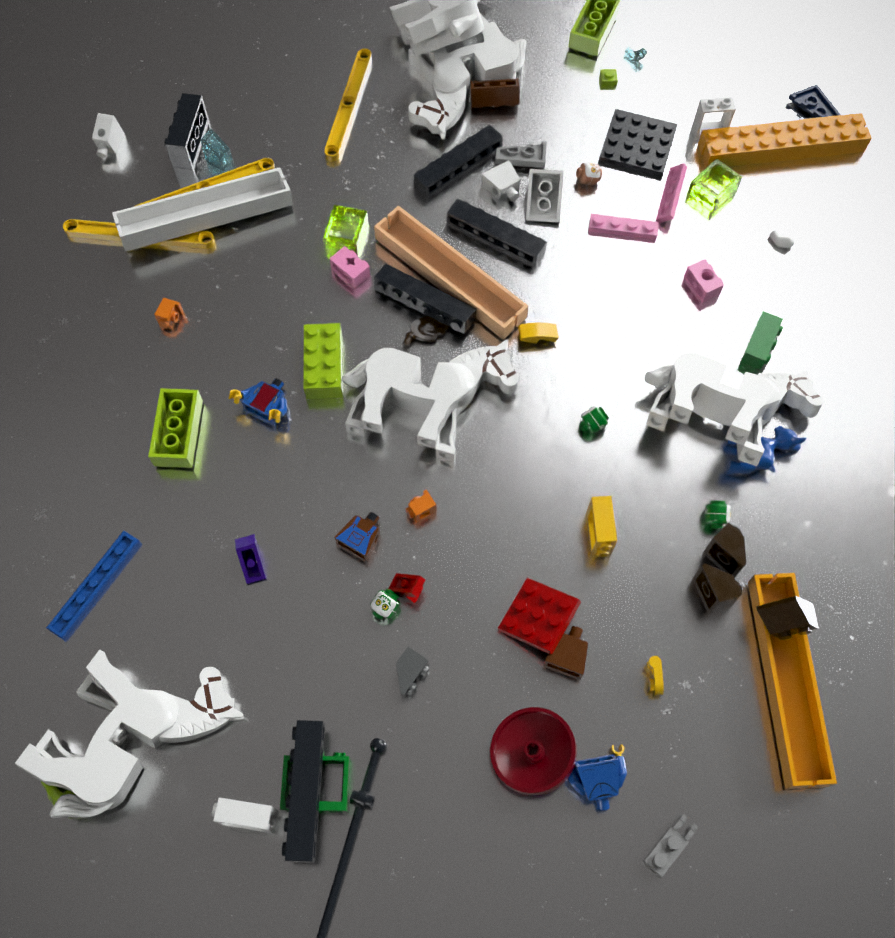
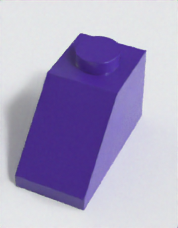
(250, 558)

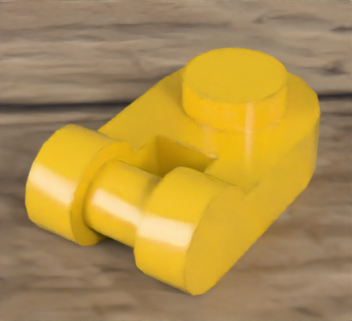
(656, 682)

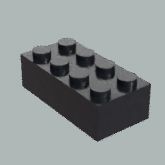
(186, 131)

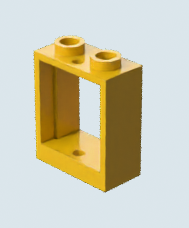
(601, 526)

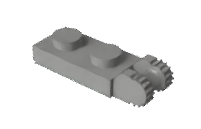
(669, 847)

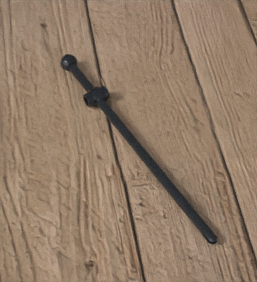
(361, 801)

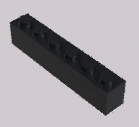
(458, 160)
(496, 232)
(425, 298)
(305, 792)

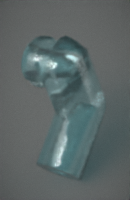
(635, 55)

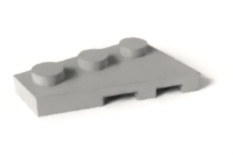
(527, 156)

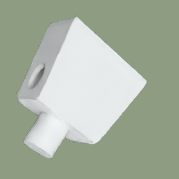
(107, 135)
(502, 181)

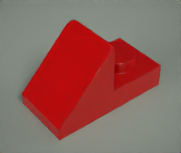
(407, 586)

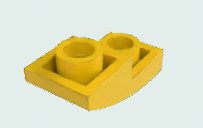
(535, 331)

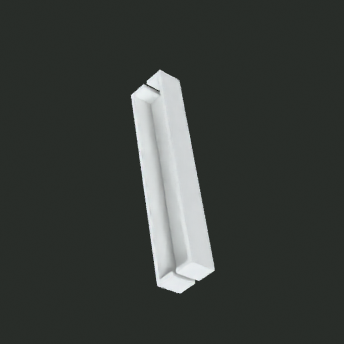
(202, 209)

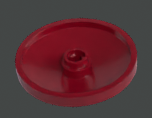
(533, 751)

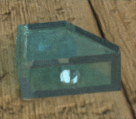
(215, 150)

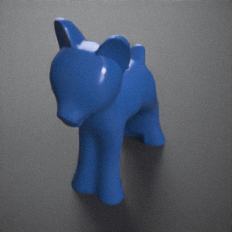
(784, 439)

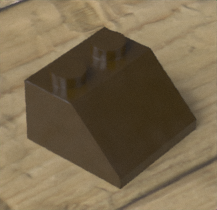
(728, 550)
(717, 588)
(788, 617)

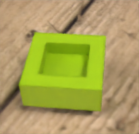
(608, 77)

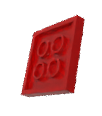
(539, 615)

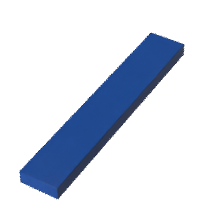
(93, 585)

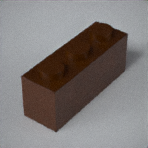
(495, 93)

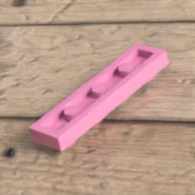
(671, 193)
(623, 226)

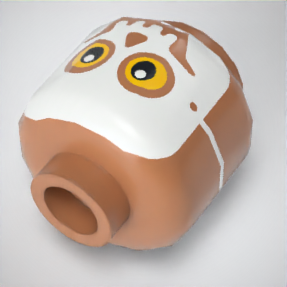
(589, 173)

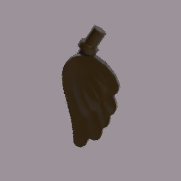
(425, 330)

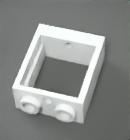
(713, 105)
(245, 815)

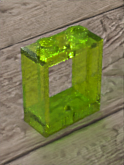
(713, 199)
(349, 216)

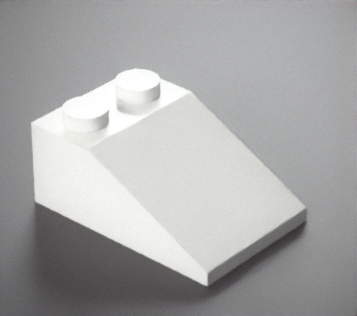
(544, 195)

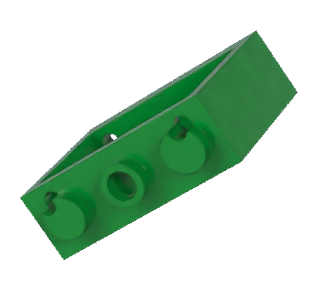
(337, 759)

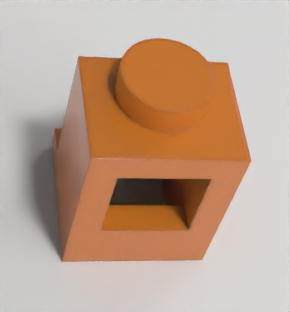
(168, 313)
(421, 507)

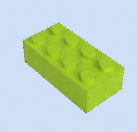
(593, 25)
(323, 361)
(175, 428)

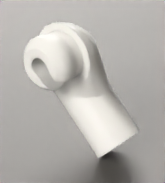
(781, 241)

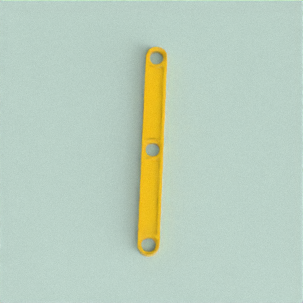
(345, 113)
(243, 171)
(109, 231)

